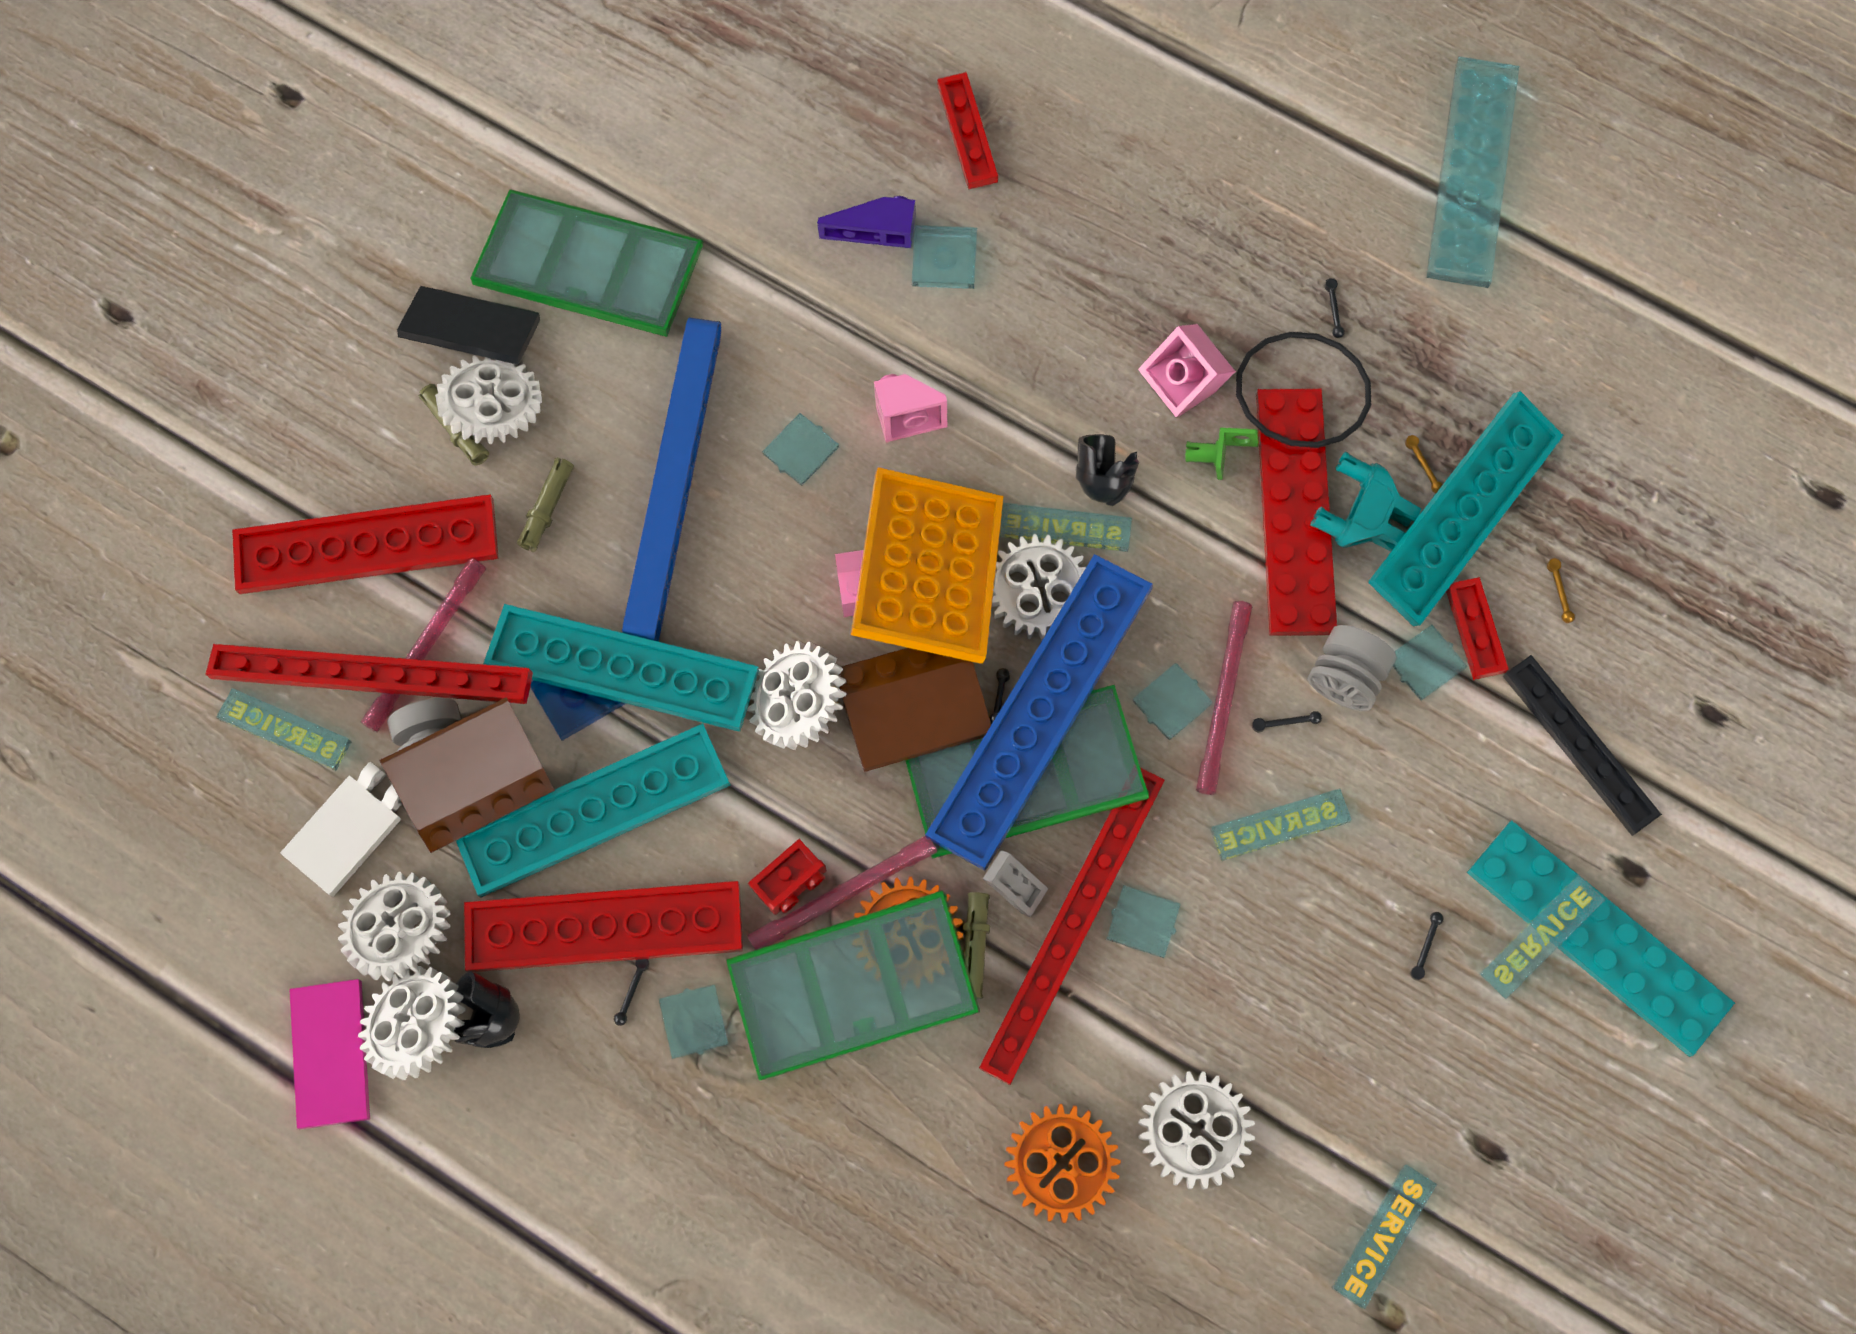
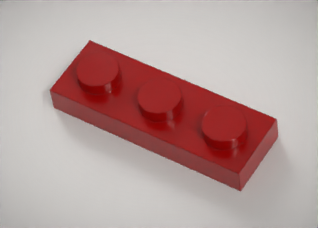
(1476, 628)

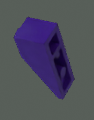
(876, 222)

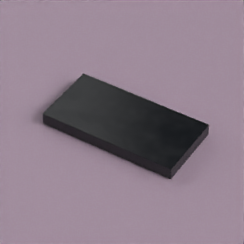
(469, 325)

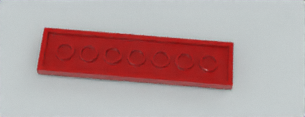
(1292, 491)
(364, 544)
(603, 926)

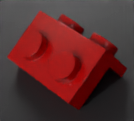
(788, 877)

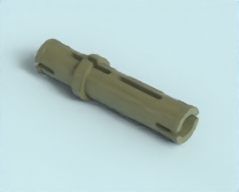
(474, 451)
(540, 516)
(975, 938)

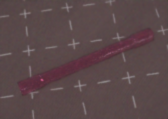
(462, 586)
(1211, 765)
(906, 857)

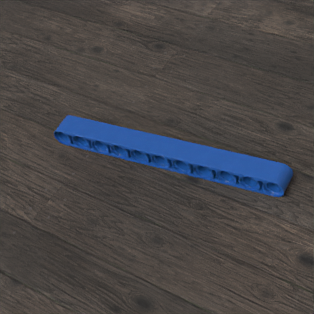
(672, 479)

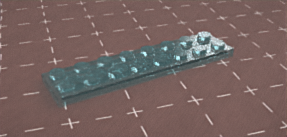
(1473, 172)

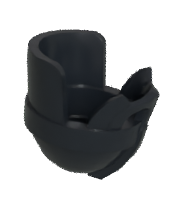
(1099, 474)
(493, 1014)

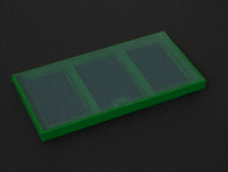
(587, 262)
(1087, 774)
(852, 985)

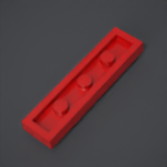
(967, 130)

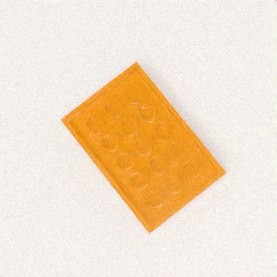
(928, 566)

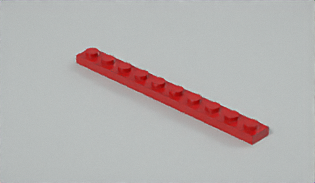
(369, 673)
(1067, 935)

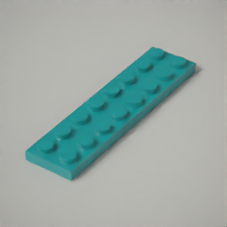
(1466, 509)
(624, 667)
(593, 810)
(1607, 943)

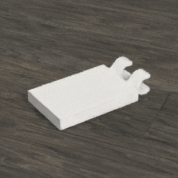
(344, 831)

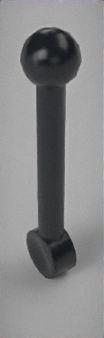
(1330, 286)
(1002, 676)
(1259, 724)
(642, 965)
(1418, 971)

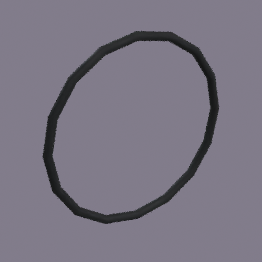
(1263, 429)

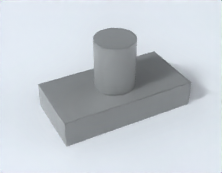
(1015, 883)

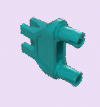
(1371, 510)

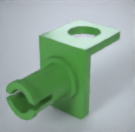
(1216, 452)

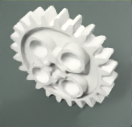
(488, 399)
(1010, 594)
(796, 695)
(394, 926)
(411, 1023)
(1215, 1104)

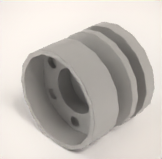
(1352, 667)
(421, 720)

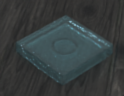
(944, 257)

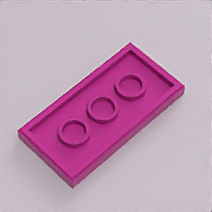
(327, 1054)

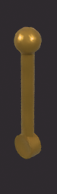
(1412, 443)
(1553, 566)

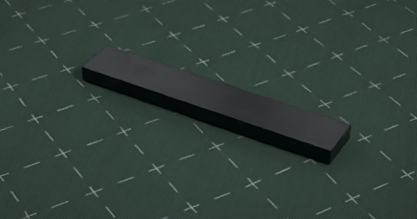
(1582, 745)

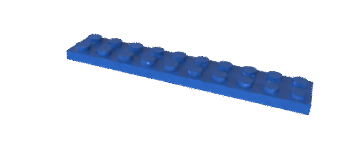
(1039, 712)

